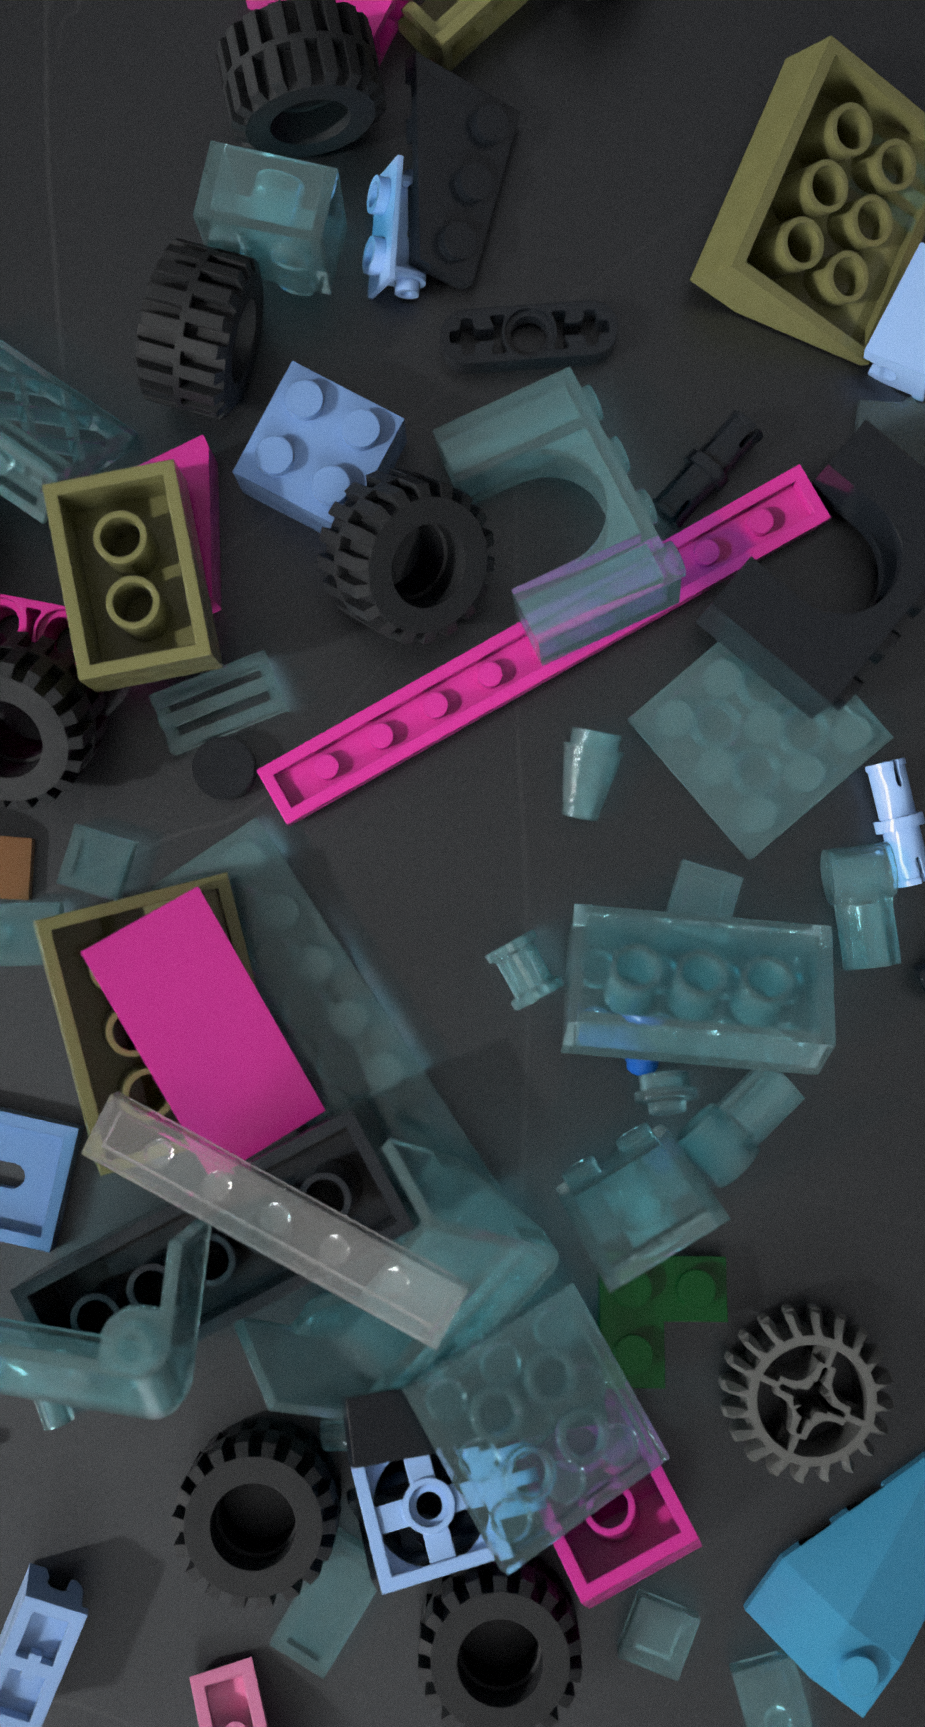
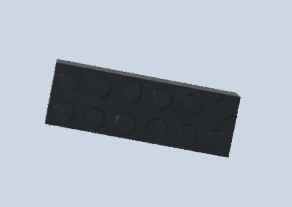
(330, 1160)

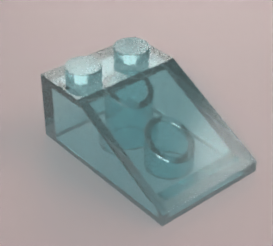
(638, 1204)

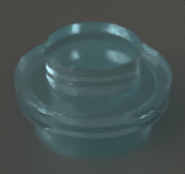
(665, 1092)

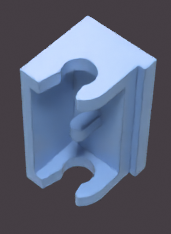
(899, 338)
(37, 1647)

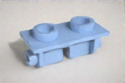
(388, 246)

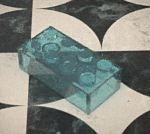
(699, 989)

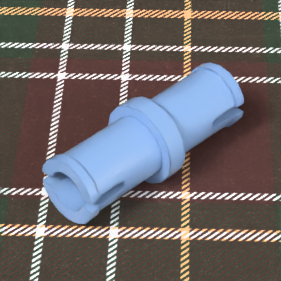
(898, 819)

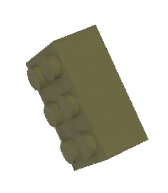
(132, 576)

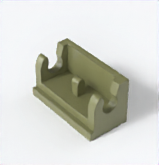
(453, 28)

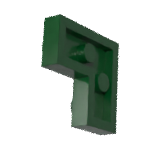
(668, 1292)

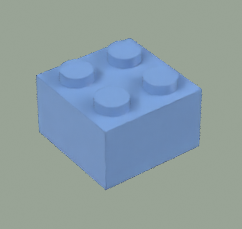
(315, 446)

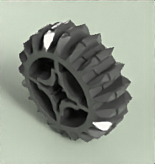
(790, 1440)

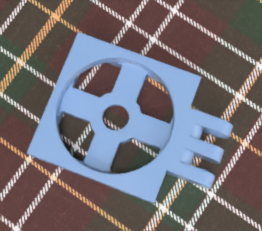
(391, 1569)

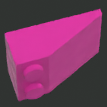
(627, 1540)

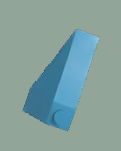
(852, 1592)

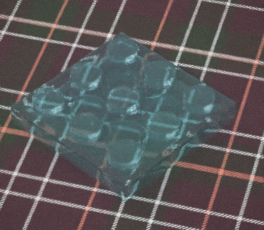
(750, 749)
(536, 1426)

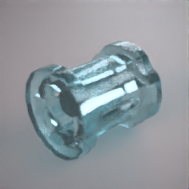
(524, 970)

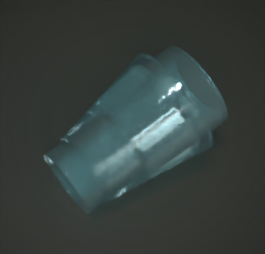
(589, 771)

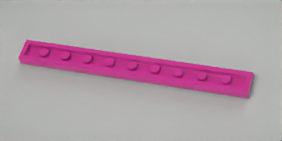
(508, 665)

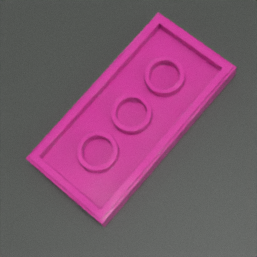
(203, 1027)

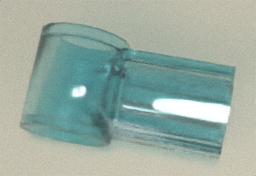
(861, 888)
(727, 1134)

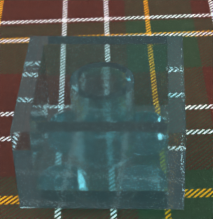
(274, 211)

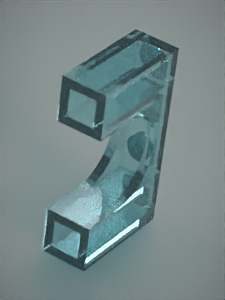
(558, 434)

